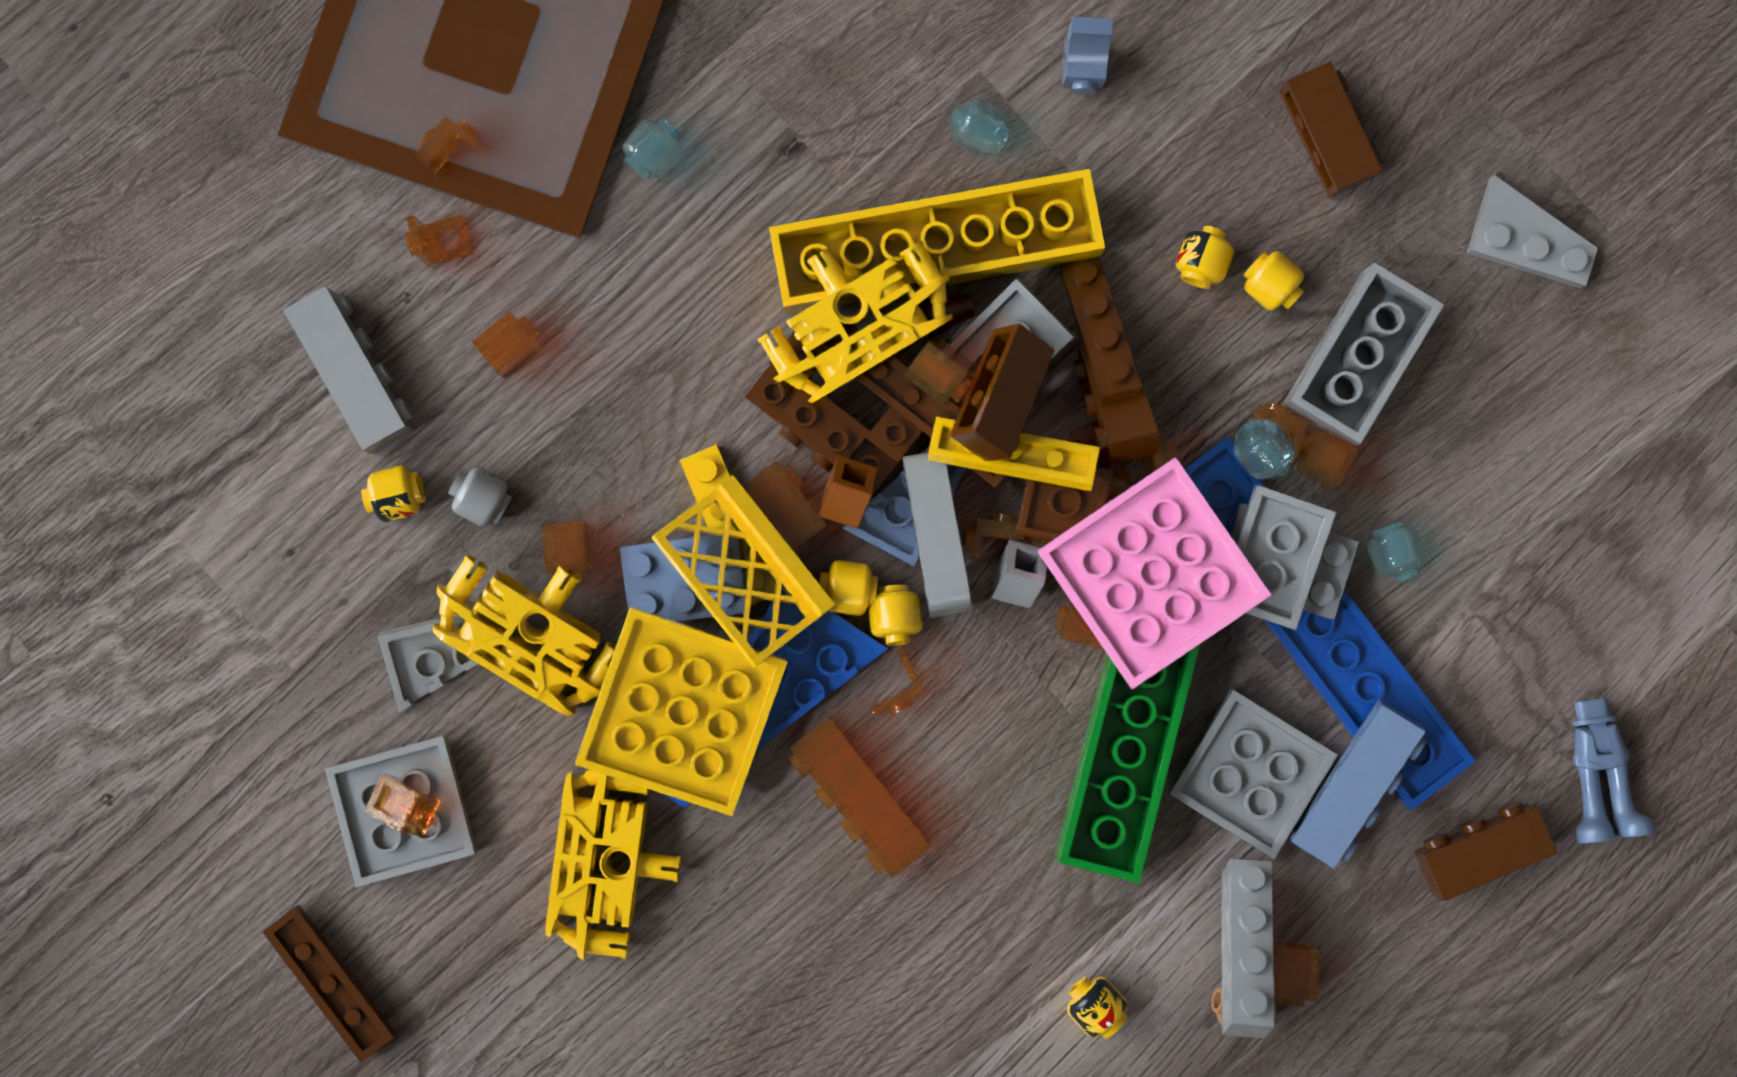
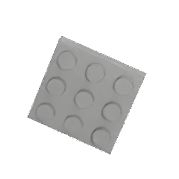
(1252, 774)
(377, 849)

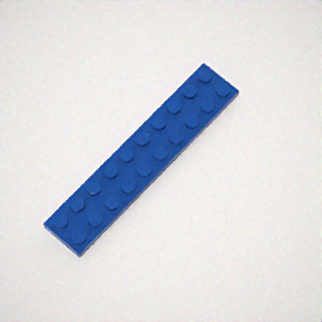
(1343, 655)

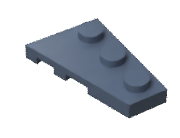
(889, 518)

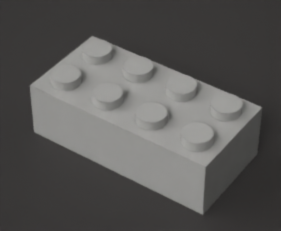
(1362, 355)

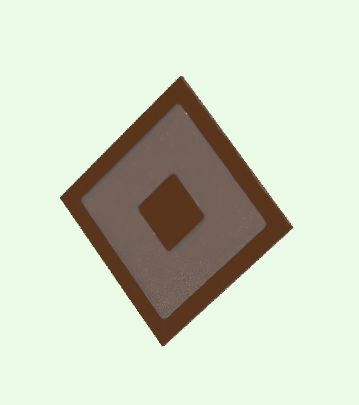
(528, 75)

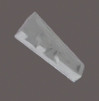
(1529, 238)
(420, 660)

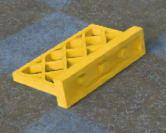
(768, 547)

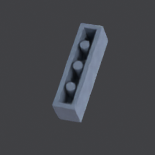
(1358, 783)

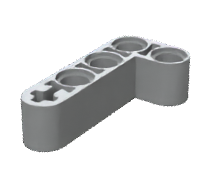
(937, 536)

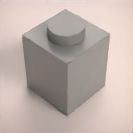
(1019, 574)

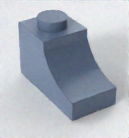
(1086, 54)

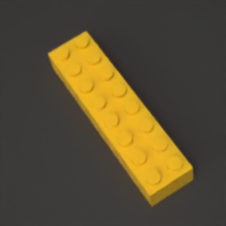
(965, 233)

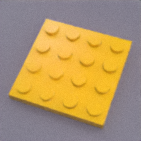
(680, 712)

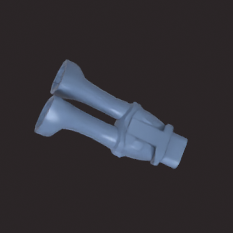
(1598, 748)

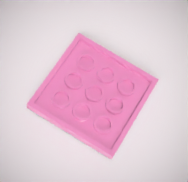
(1154, 573)

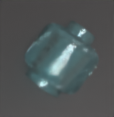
(979, 128)
(652, 149)
(1263, 449)
(1396, 551)

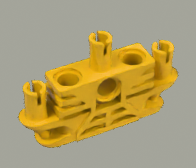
(873, 342)
(492, 642)
(576, 862)

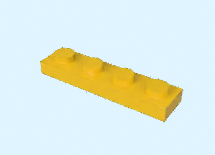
(1034, 459)
(705, 473)

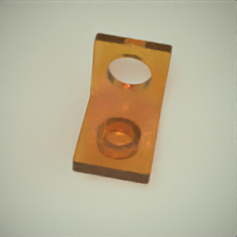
(423, 240)
(903, 699)

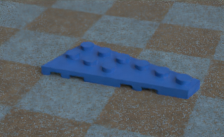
(817, 664)

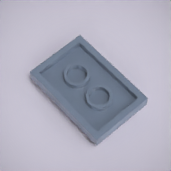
(659, 588)

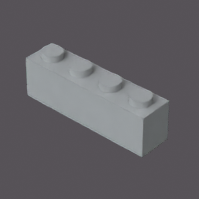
(349, 370)
(1247, 948)

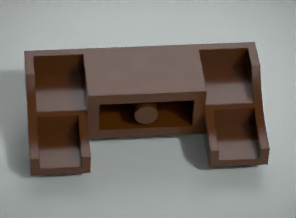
(828, 428)

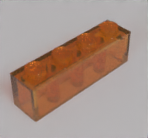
(860, 798)

